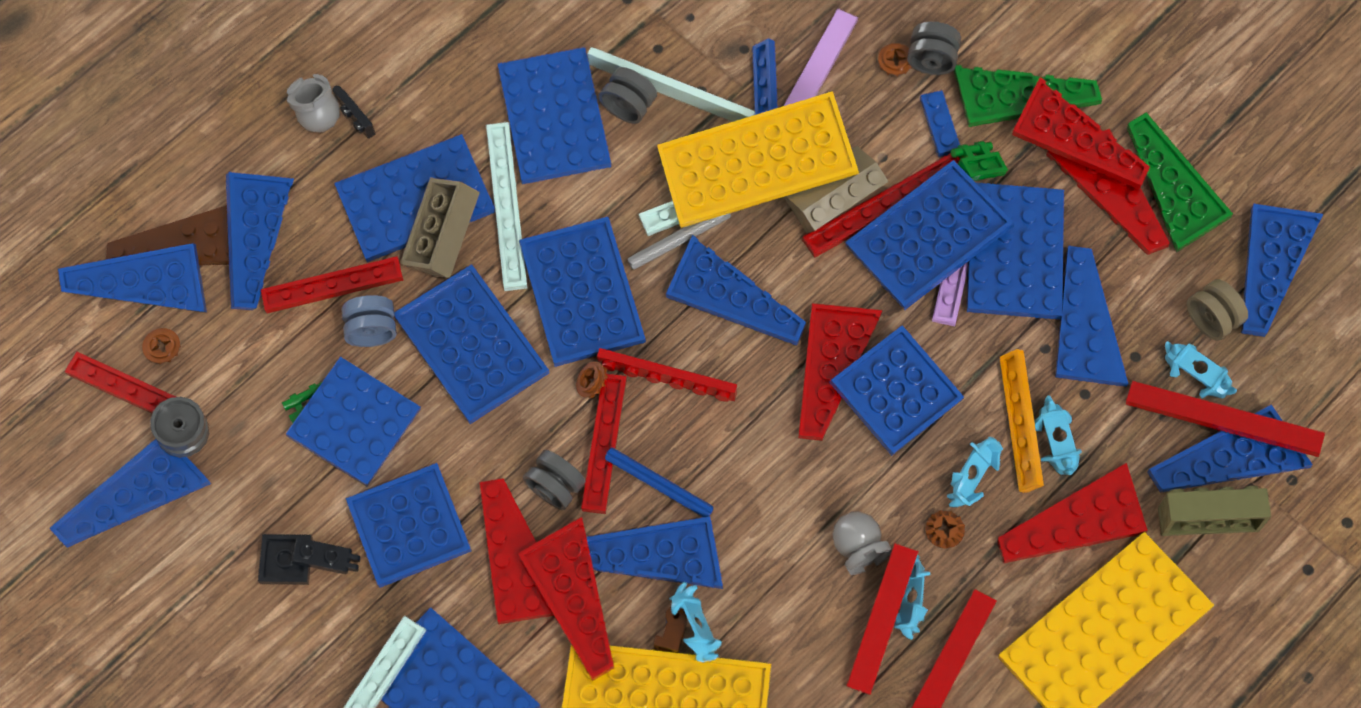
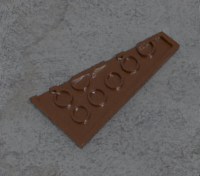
(205, 230)

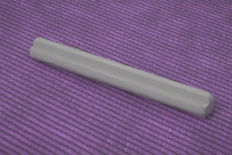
(673, 241)

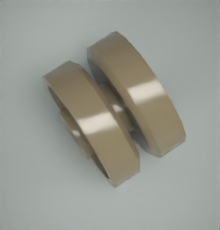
(1217, 309)

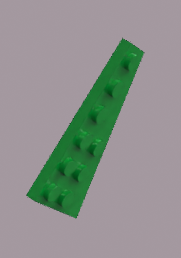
(1004, 93)
(1182, 195)

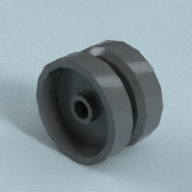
(934, 48)
(628, 95)
(179, 427)
(554, 479)

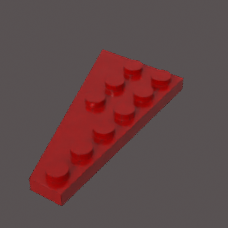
(1069, 132)
(1121, 201)
(834, 342)
(1088, 517)
(506, 536)
(567, 583)

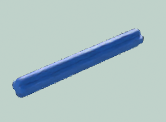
(659, 482)

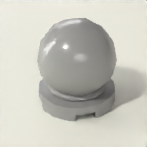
(314, 103)
(859, 538)

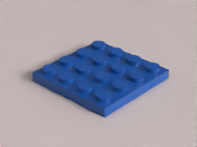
(896, 390)
(353, 421)
(408, 525)

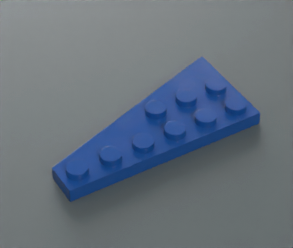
(254, 222)
(1274, 253)
(154, 277)
(724, 291)
(1086, 333)
(1226, 459)
(135, 489)
(661, 552)

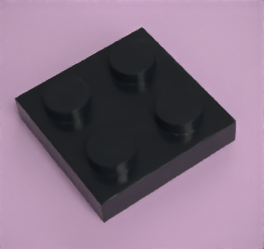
(276, 561)

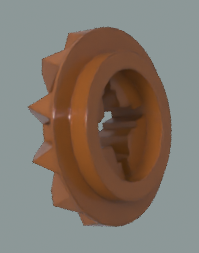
(886, 56)
(151, 345)
(595, 371)
(939, 537)

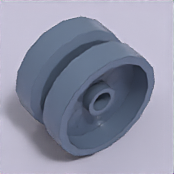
(368, 321)

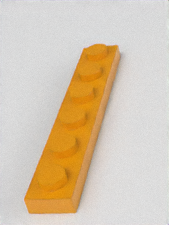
(1021, 421)

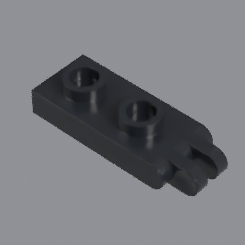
(350, 109)
(324, 556)

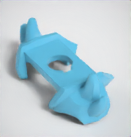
(1216, 377)
(1064, 454)
(983, 455)
(913, 612)
(703, 640)

